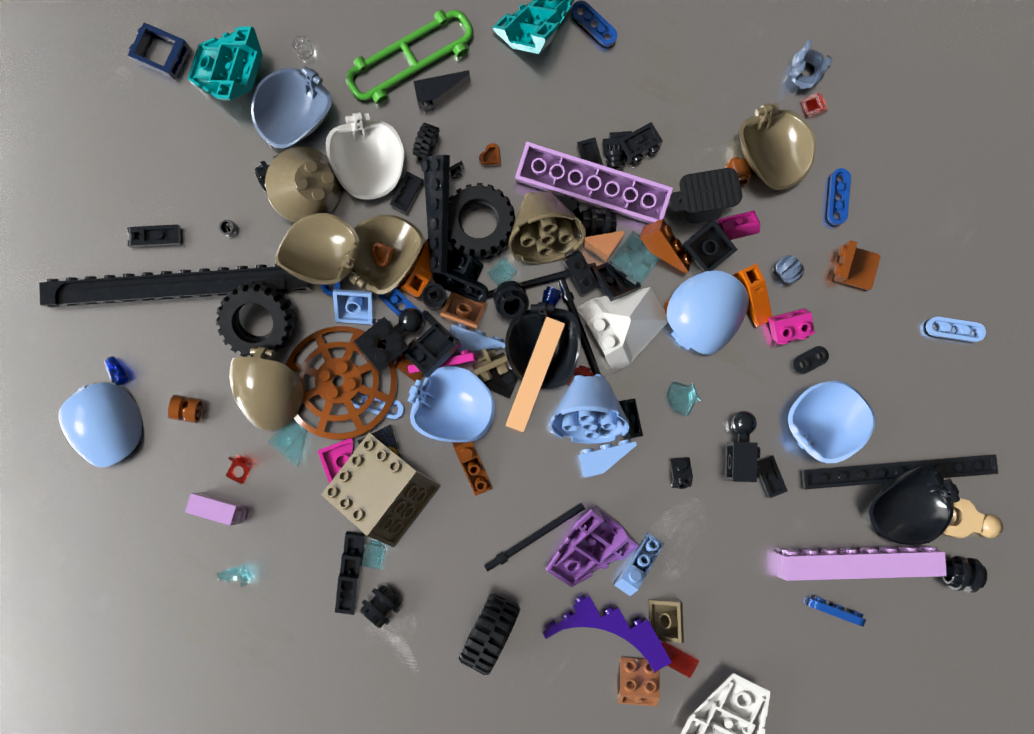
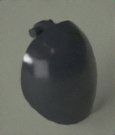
(524, 333)
(914, 506)

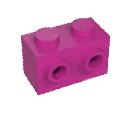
(791, 326)

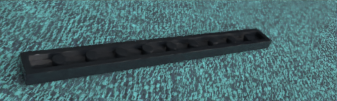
(888, 471)

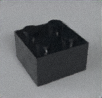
(709, 247)

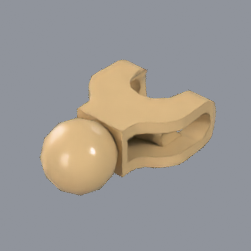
(972, 521)

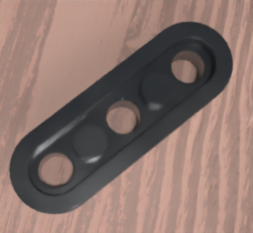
(470, 289)

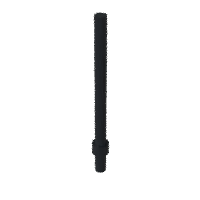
(544, 279)
(568, 299)
(502, 558)

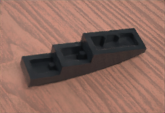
(350, 573)

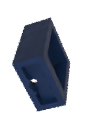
(174, 59)

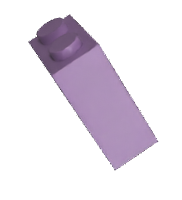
(216, 508)

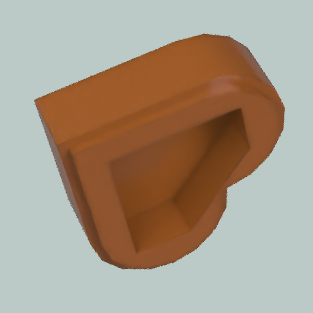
(490, 156)
(382, 253)

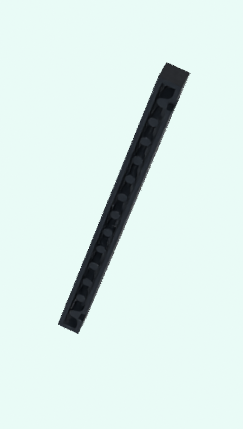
(163, 286)

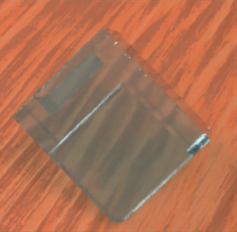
(502, 271)

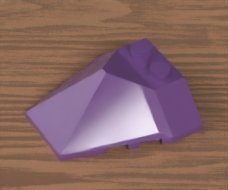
(591, 546)

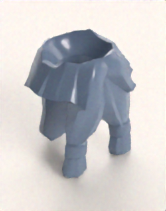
(808, 56)

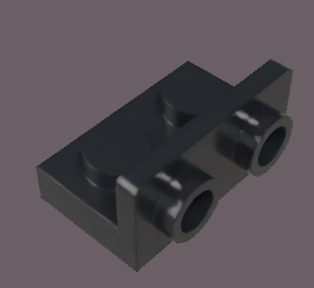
(640, 143)

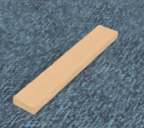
(534, 374)

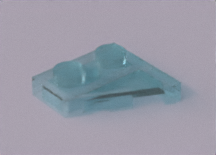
(290, 441)

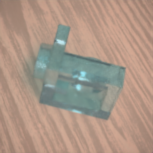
(373, 554)
(231, 575)

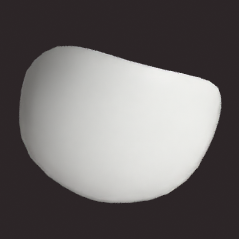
(365, 156)

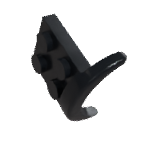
(432, 347)

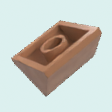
(603, 245)
(463, 311)

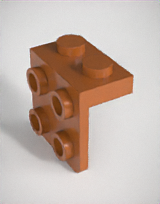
(856, 266)

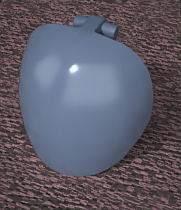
(289, 106)

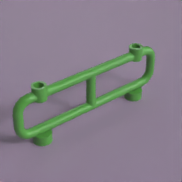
(379, 92)

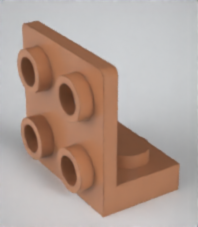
(638, 683)

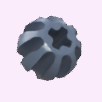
(789, 269)

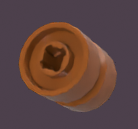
(182, 408)

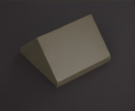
(667, 619)

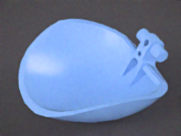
(707, 311)
(451, 405)
(831, 421)
(101, 423)

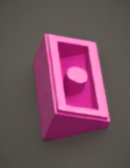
(740, 225)

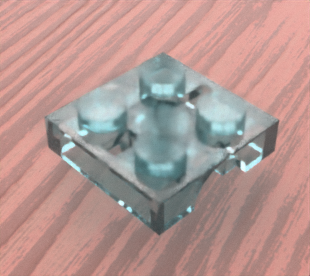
(633, 261)

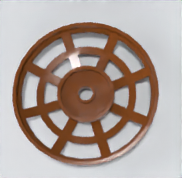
(347, 391)

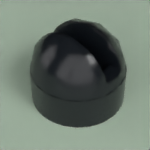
(224, 229)

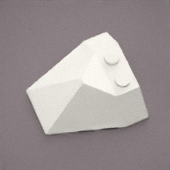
(624, 324)
(732, 708)

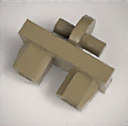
(498, 361)

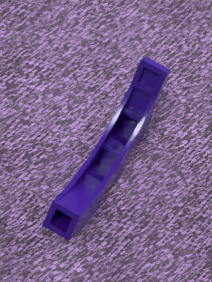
(640, 636)

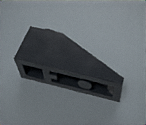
(436, 89)

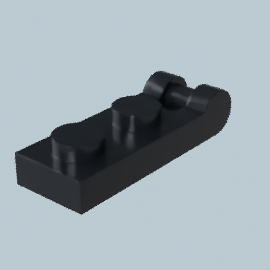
(154, 235)

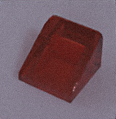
(814, 105)

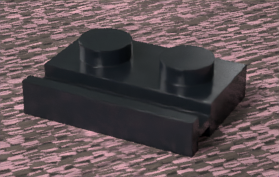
(503, 383)

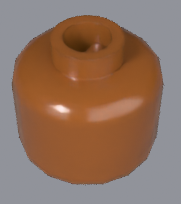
(743, 169)

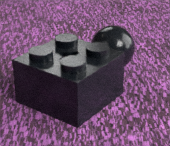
(409, 321)
(742, 455)

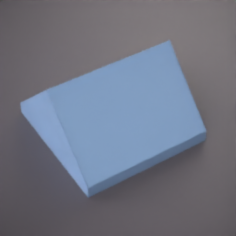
(353, 306)

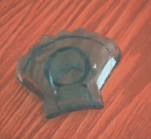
(682, 398)

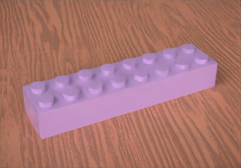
(593, 183)
(861, 564)

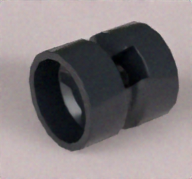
(434, 297)

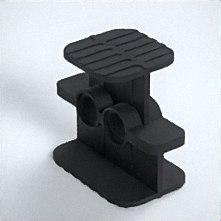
(706, 193)

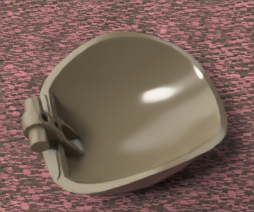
(778, 146)
(392, 232)
(319, 249)
(265, 389)

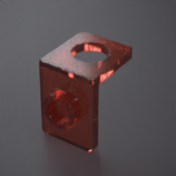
(242, 462)

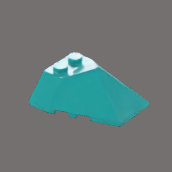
(533, 24)
(227, 64)

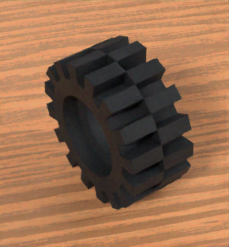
(426, 140)

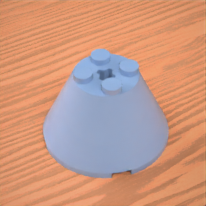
(589, 412)

